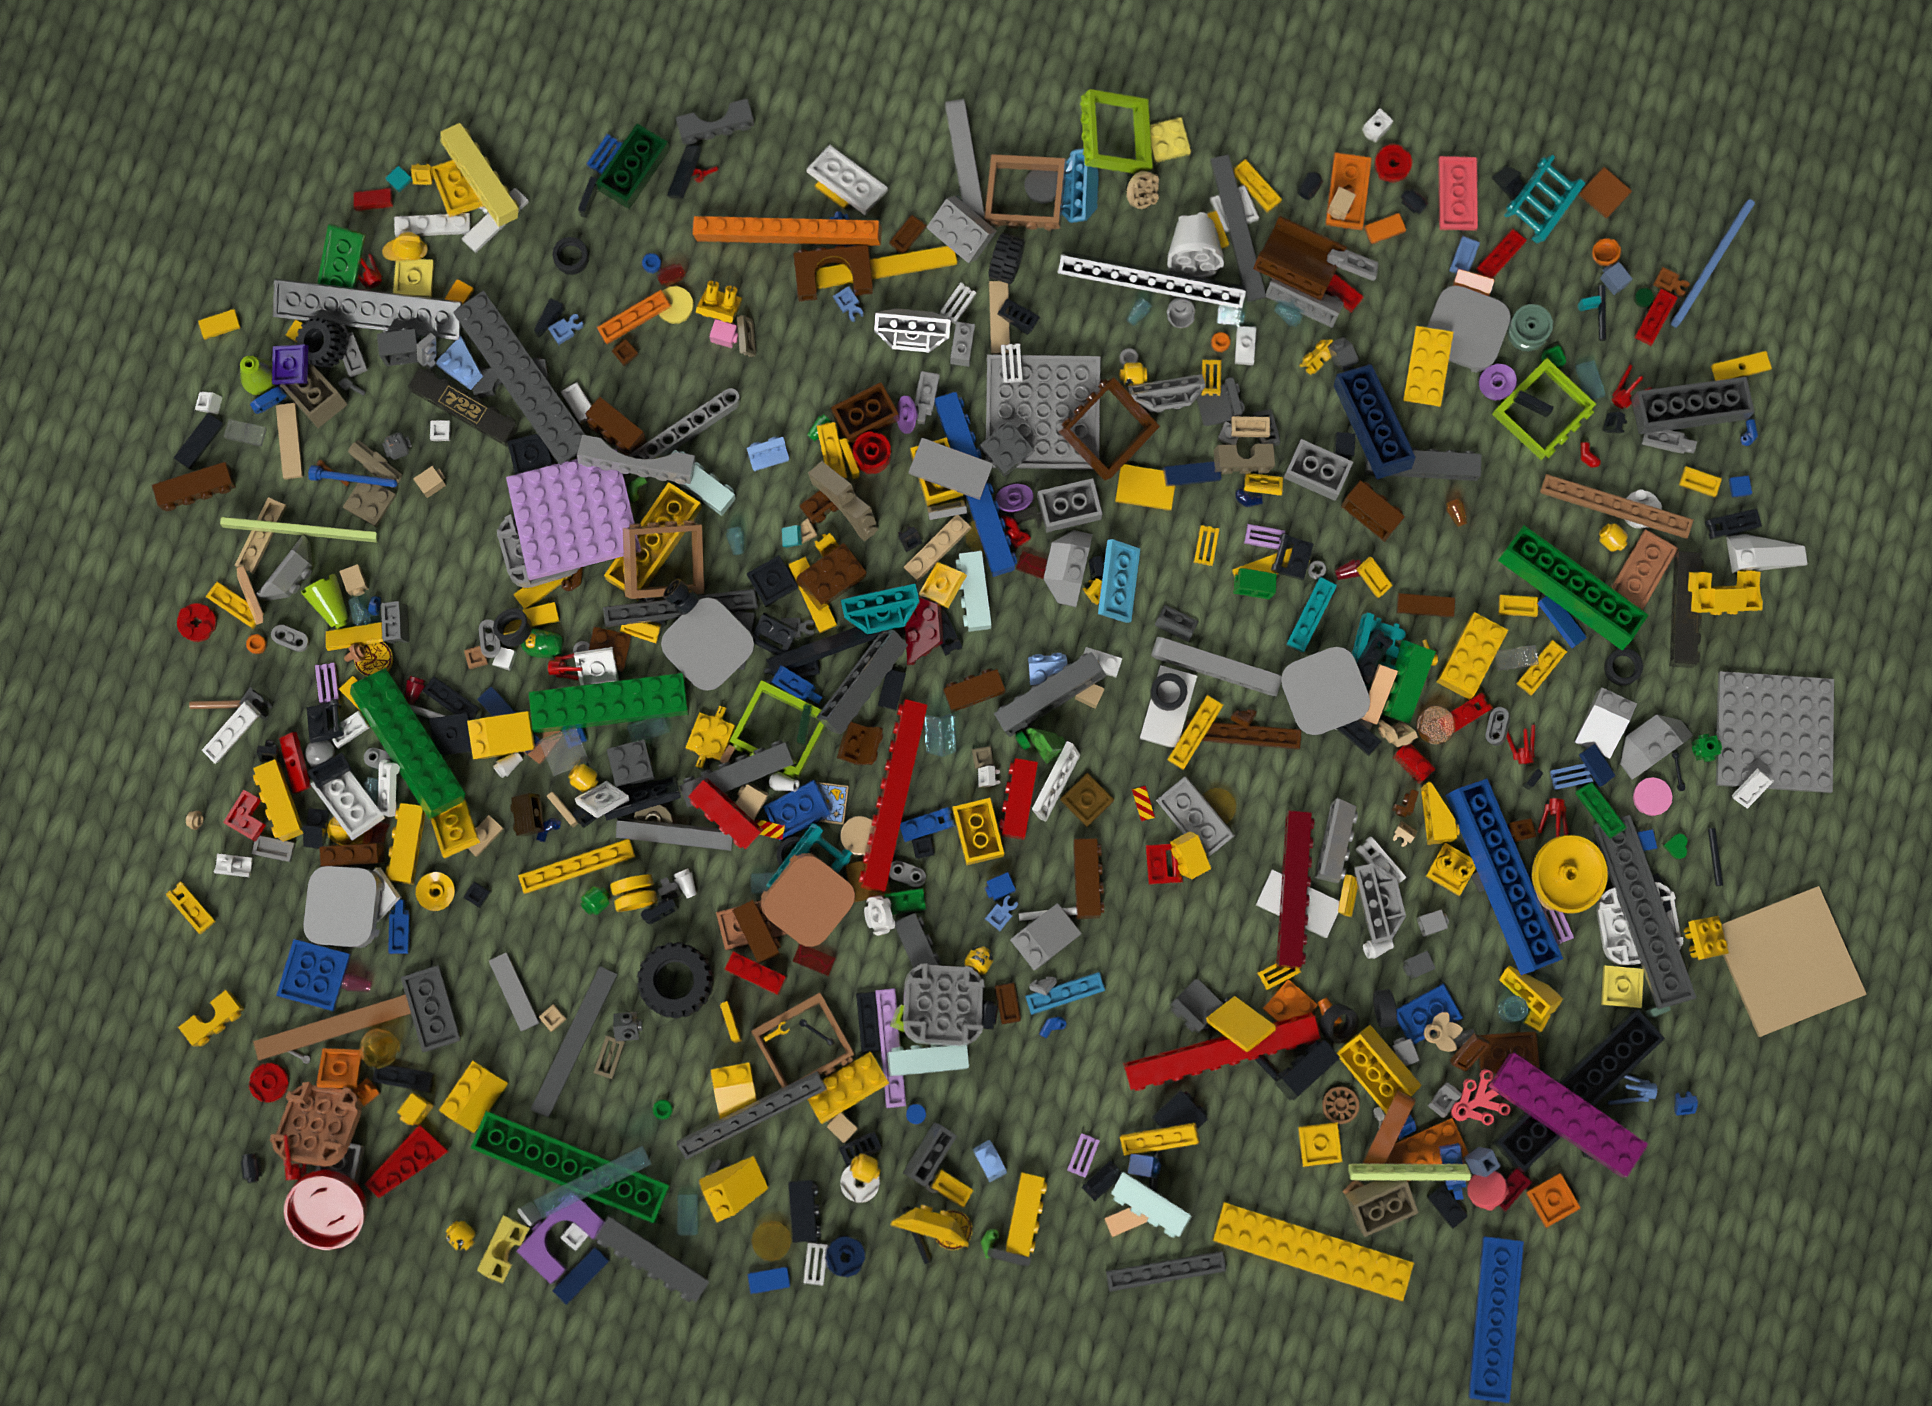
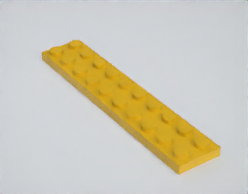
(1313, 1251)

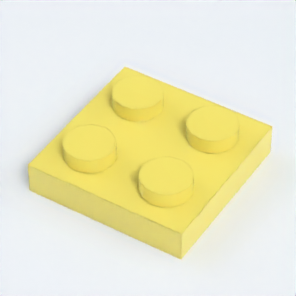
(1169, 140)
(414, 277)
(1622, 987)

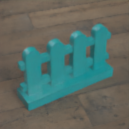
(1369, 625)

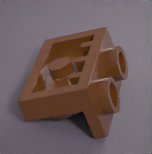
(817, 507)

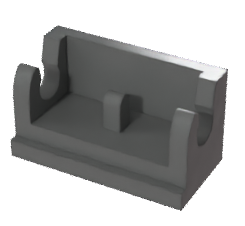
(394, 622)
(257, 701)

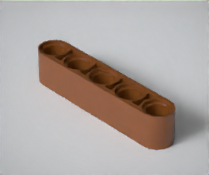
(1390, 1129)

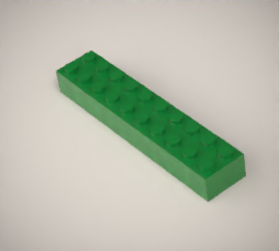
(565, 1163)

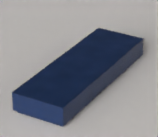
(1191, 474)
(580, 1276)

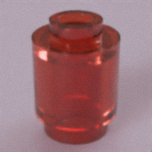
(671, 274)

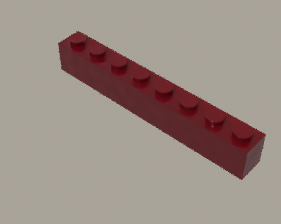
(1294, 889)

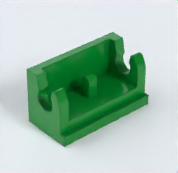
(1255, 583)
(906, 901)

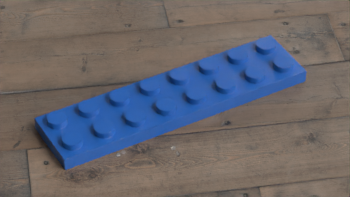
(1496, 1320)

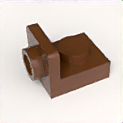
(1409, 801)
(1522, 830)

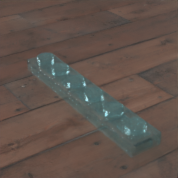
(592, 1182)

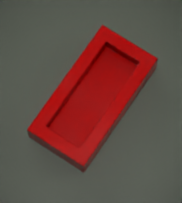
(1345, 292)

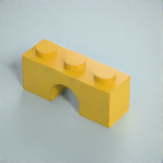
(226, 1009)

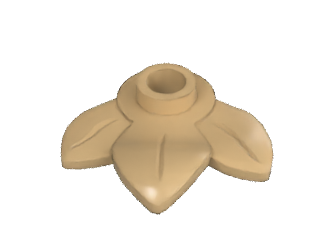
(1445, 1032)

